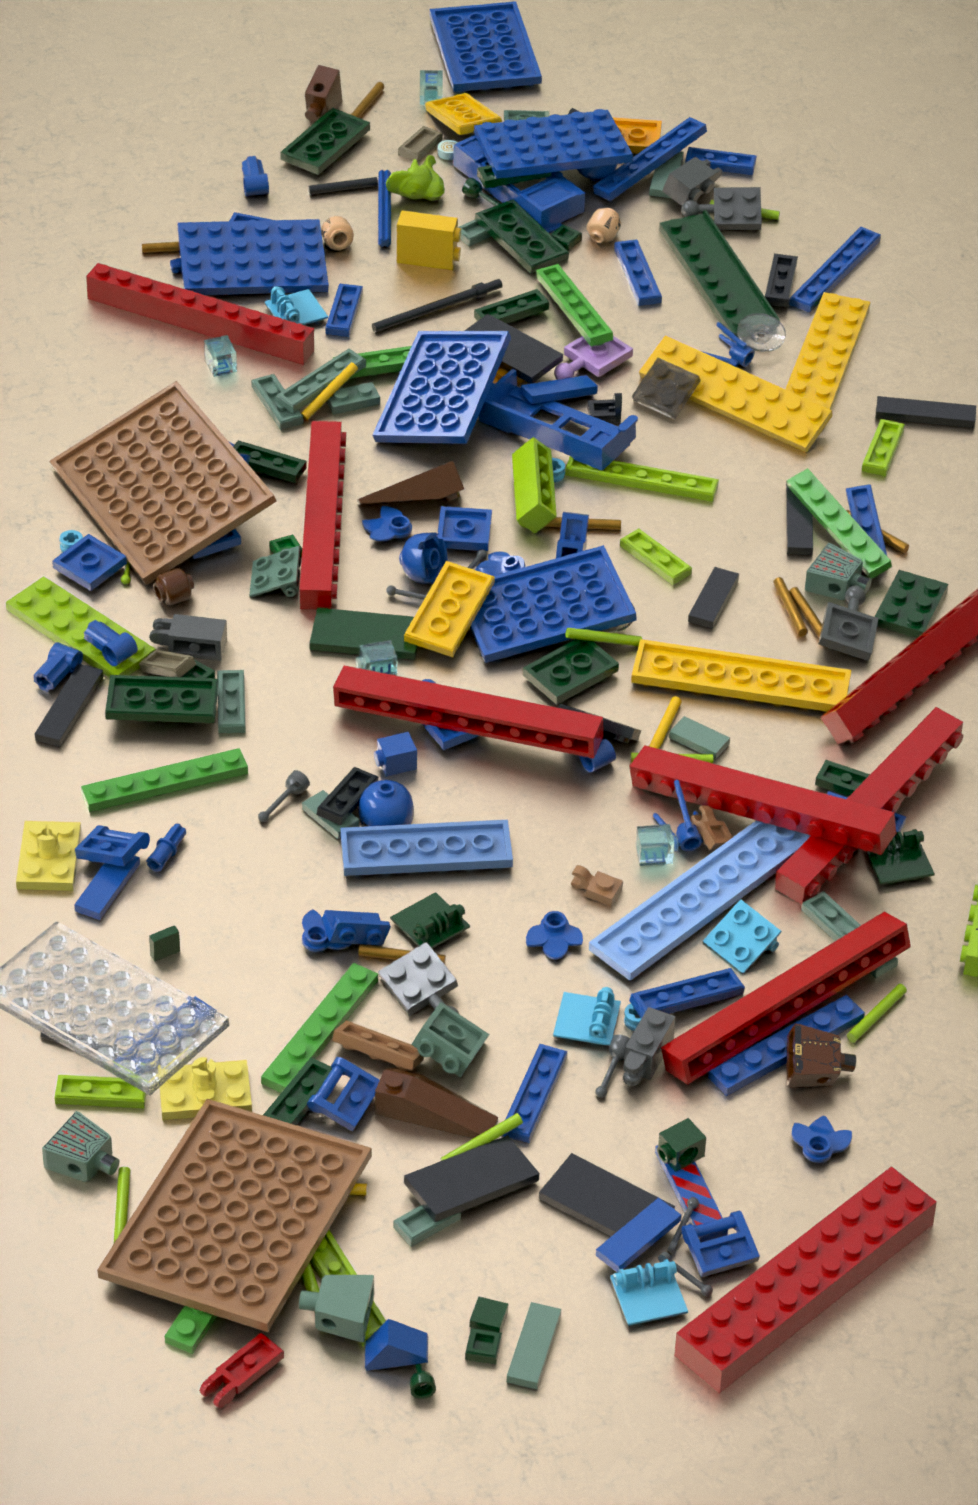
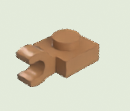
(712, 831)
(600, 887)

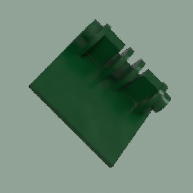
(902, 859)
(431, 920)

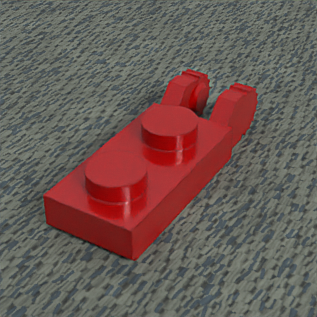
(242, 1369)

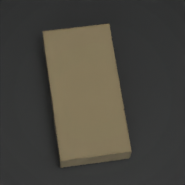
(420, 143)
(167, 663)

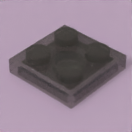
(666, 388)

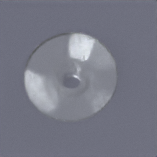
(761, 332)

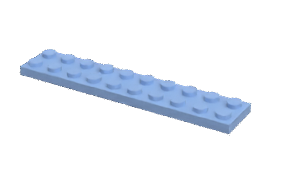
(695, 898)

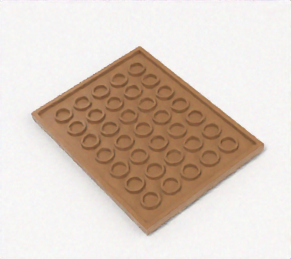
(162, 482)
(235, 1214)

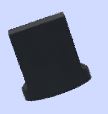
(607, 410)

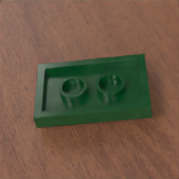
(911, 604)
(570, 669)

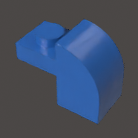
(573, 534)

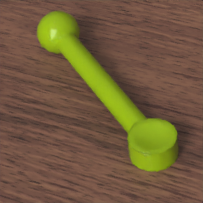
(125, 579)

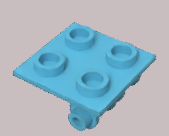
(295, 307)
(743, 936)
(588, 1017)
(649, 1292)

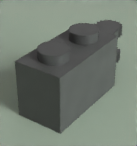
(691, 180)
(191, 635)
(644, 1047)

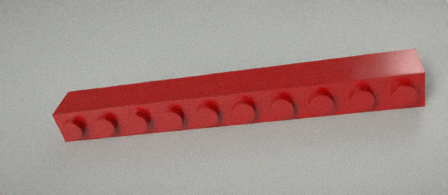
(200, 313)
(321, 515)
(904, 672)
(468, 711)
(884, 789)
(764, 799)
(785, 997)

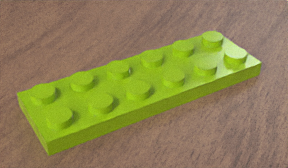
(64, 621)

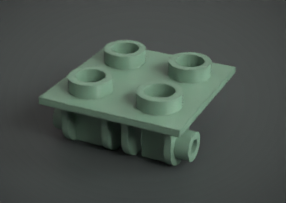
(276, 572)

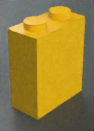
(428, 240)

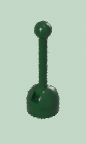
(473, 189)
(420, 1378)

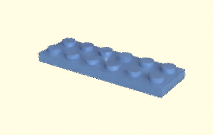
(426, 847)

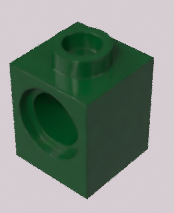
(681, 1145)

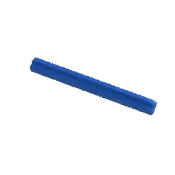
(384, 210)

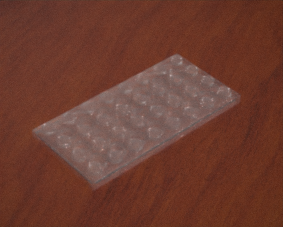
(106, 1008)

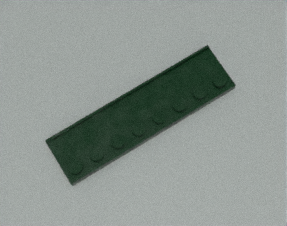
(715, 269)

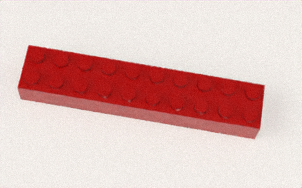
(804, 1279)

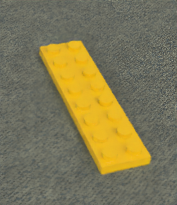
(828, 348)
(746, 396)
(739, 675)

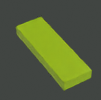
(883, 447)
(655, 556)
(98, 1092)

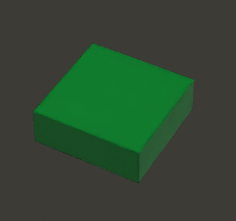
(284, 543)

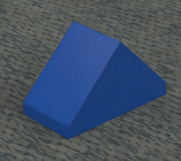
(395, 1346)

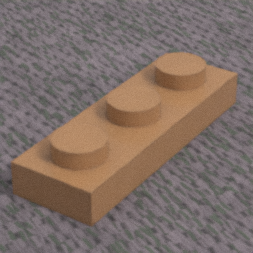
(377, 1045)

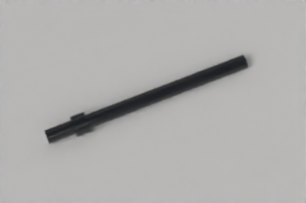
(477, 291)

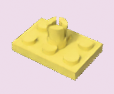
(48, 855)
(194, 1083)

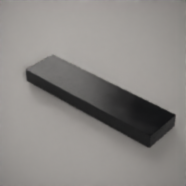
(926, 412)
(798, 526)
(69, 705)

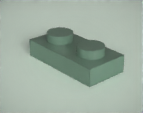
(354, 398)

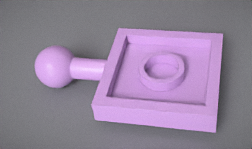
(593, 358)

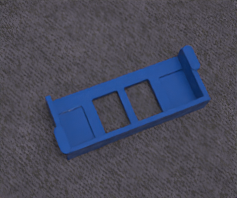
(546, 202)
(512, 412)

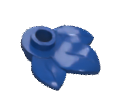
(389, 526)
(500, 563)
(554, 935)
(315, 936)
(820, 1139)

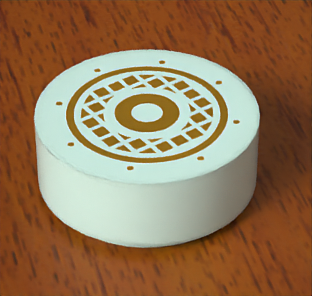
(446, 149)

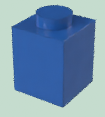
(396, 754)

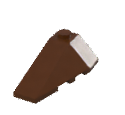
(429, 485)
(425, 1103)

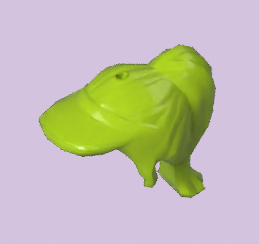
(417, 181)

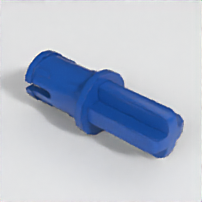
(166, 847)

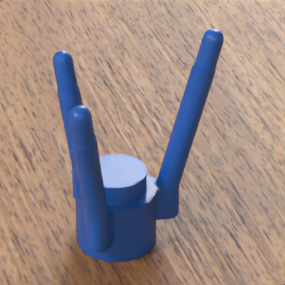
(739, 351)
(687, 833)

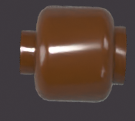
(173, 587)

